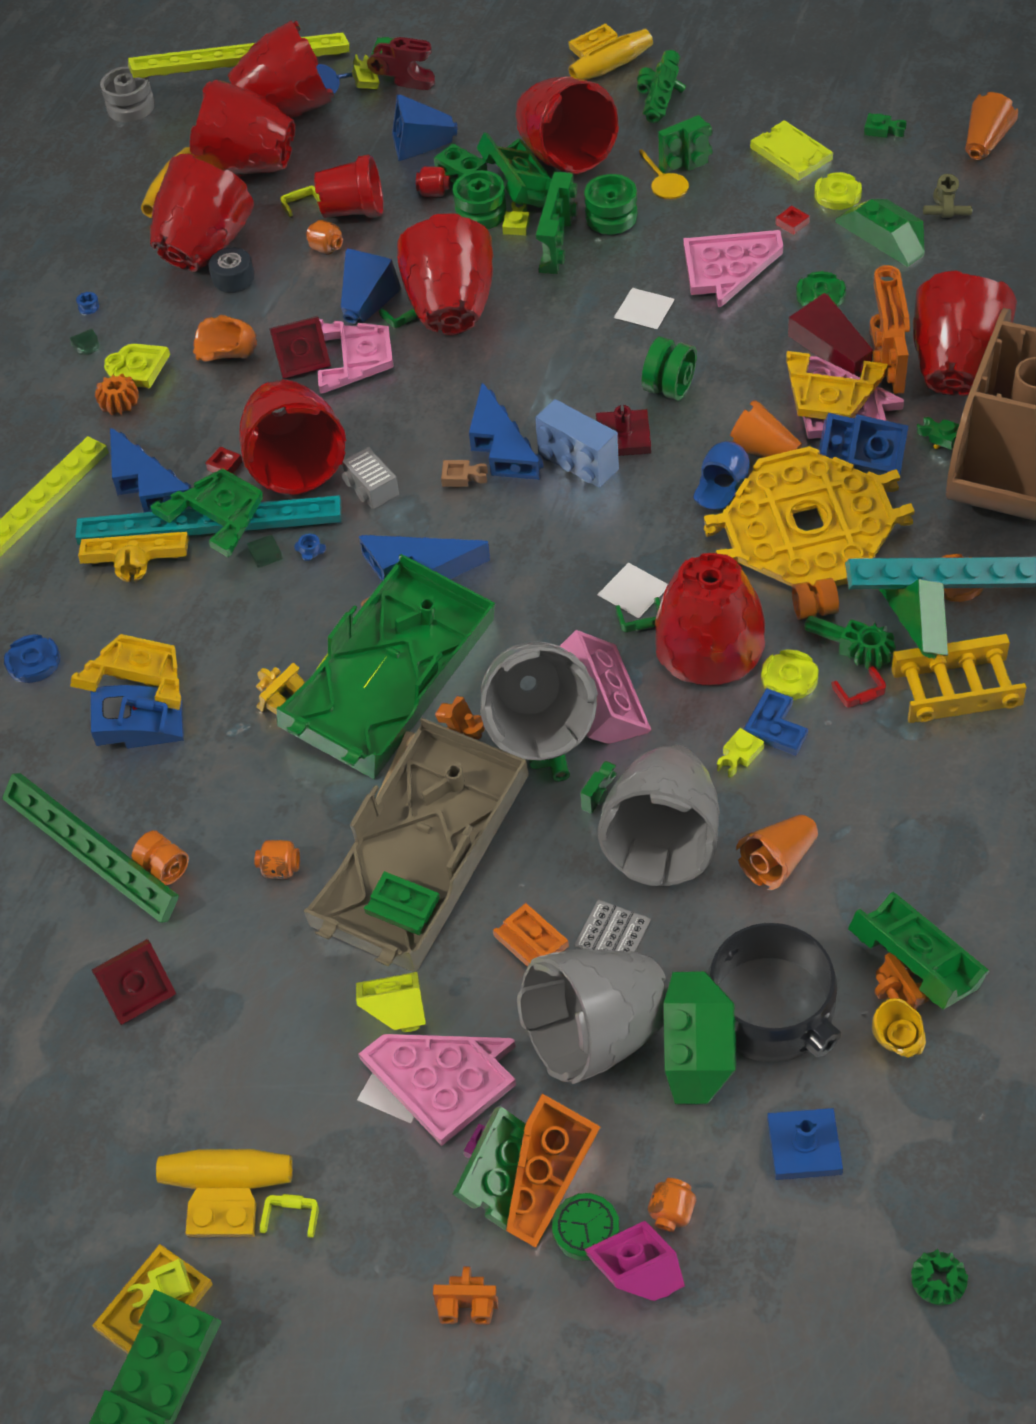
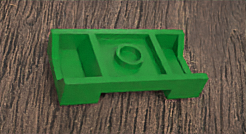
(526, 177)
(556, 214)
(944, 966)
(159, 1364)

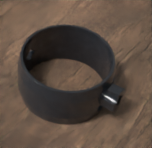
(796, 946)

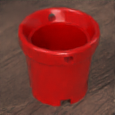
(350, 189)

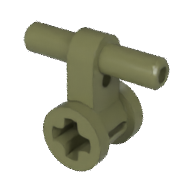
(944, 196)

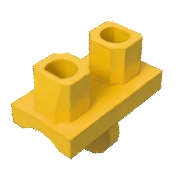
(271, 696)

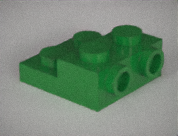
(685, 145)

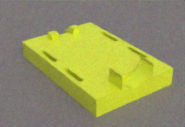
(791, 150)

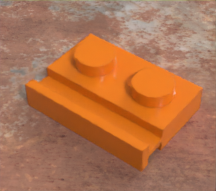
(529, 935)

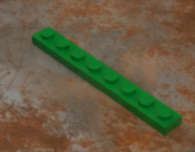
(91, 847)

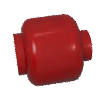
(432, 182)

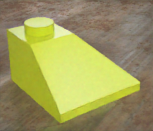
(393, 1001)

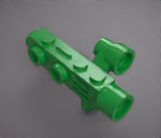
(659, 85)

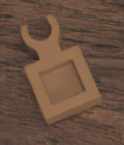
(459, 473)

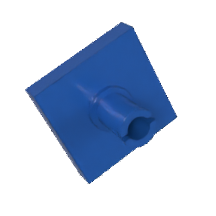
(804, 1144)

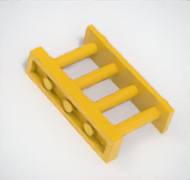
(960, 655)

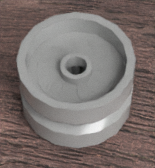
(126, 97)

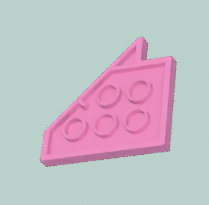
(729, 261)
(874, 407)
(441, 1077)

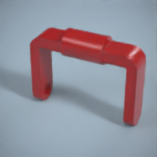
(864, 696)

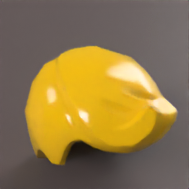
(899, 1028)

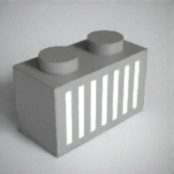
(370, 478)

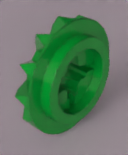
(937, 1291)

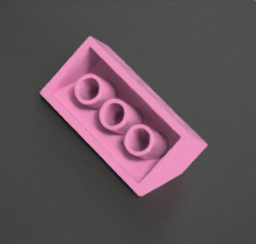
(618, 707)

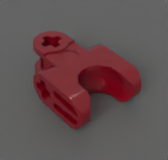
(400, 60)

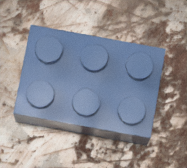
(577, 443)

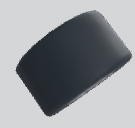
(231, 269)

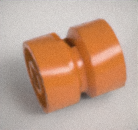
(815, 598)
(160, 857)

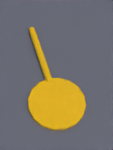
(666, 185)

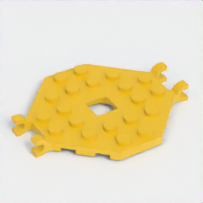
(849, 501)

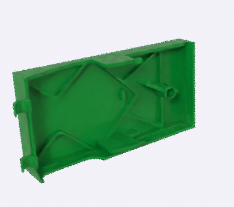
(423, 633)

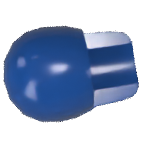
(726, 459)

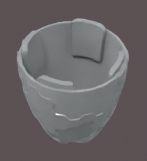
(543, 719)
(661, 818)
(590, 1008)

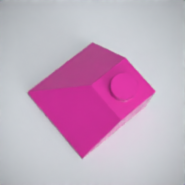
(638, 1262)

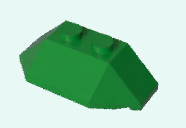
(887, 229)
(697, 1037)

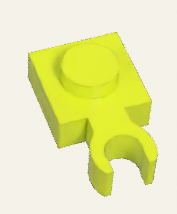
(362, 75)
(516, 221)
(741, 750)
(168, 1279)

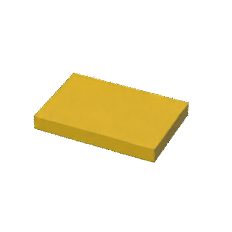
(120, 1318)

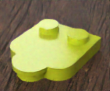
(138, 362)

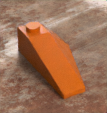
(548, 1160)

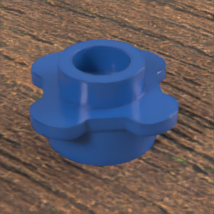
(309, 546)

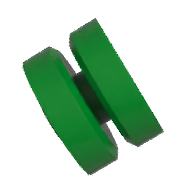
(480, 197)
(610, 204)
(669, 368)

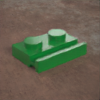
(402, 903)

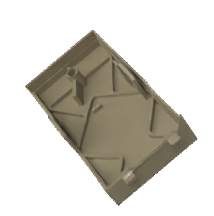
(424, 828)

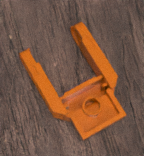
(893, 317)

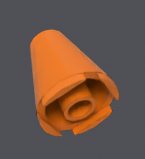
(989, 122)
(762, 433)
(776, 850)

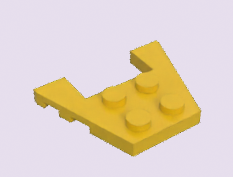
(824, 394)
(137, 661)

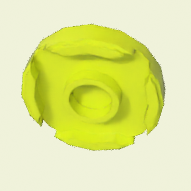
(838, 191)
(790, 673)

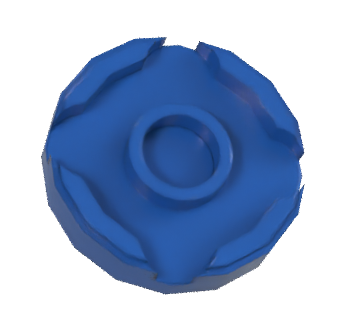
(32, 658)

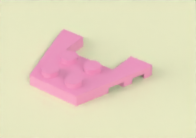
(364, 350)

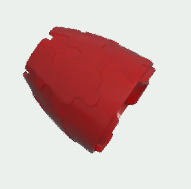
(283, 72)
(568, 123)
(241, 131)
(197, 212)
(446, 271)
(954, 327)
(291, 447)
(709, 622)

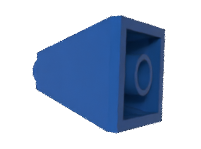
(420, 128)
(367, 285)

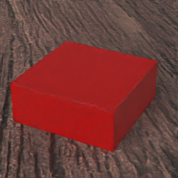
(792, 220)
(223, 459)

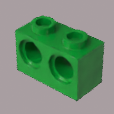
(458, 161)

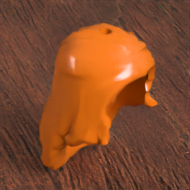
(224, 339)

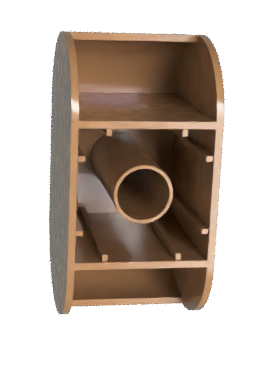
(997, 430)

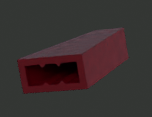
(830, 335)

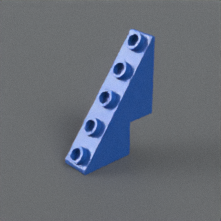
(495, 433)
(137, 472)
(443, 556)

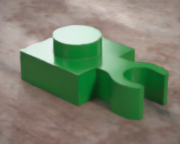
(882, 125)
(939, 433)
(595, 790)

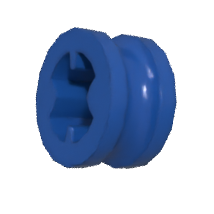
(87, 303)

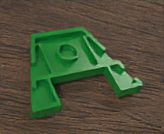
(221, 498)

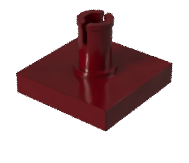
(300, 347)
(631, 429)
(133, 981)

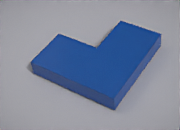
(769, 724)

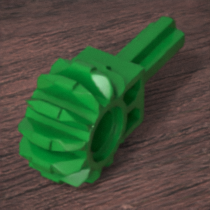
(857, 641)

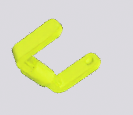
(296, 195)
(293, 1202)

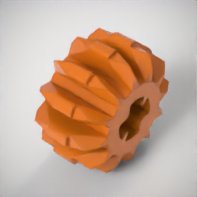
(116, 394)

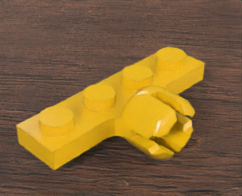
(133, 552)

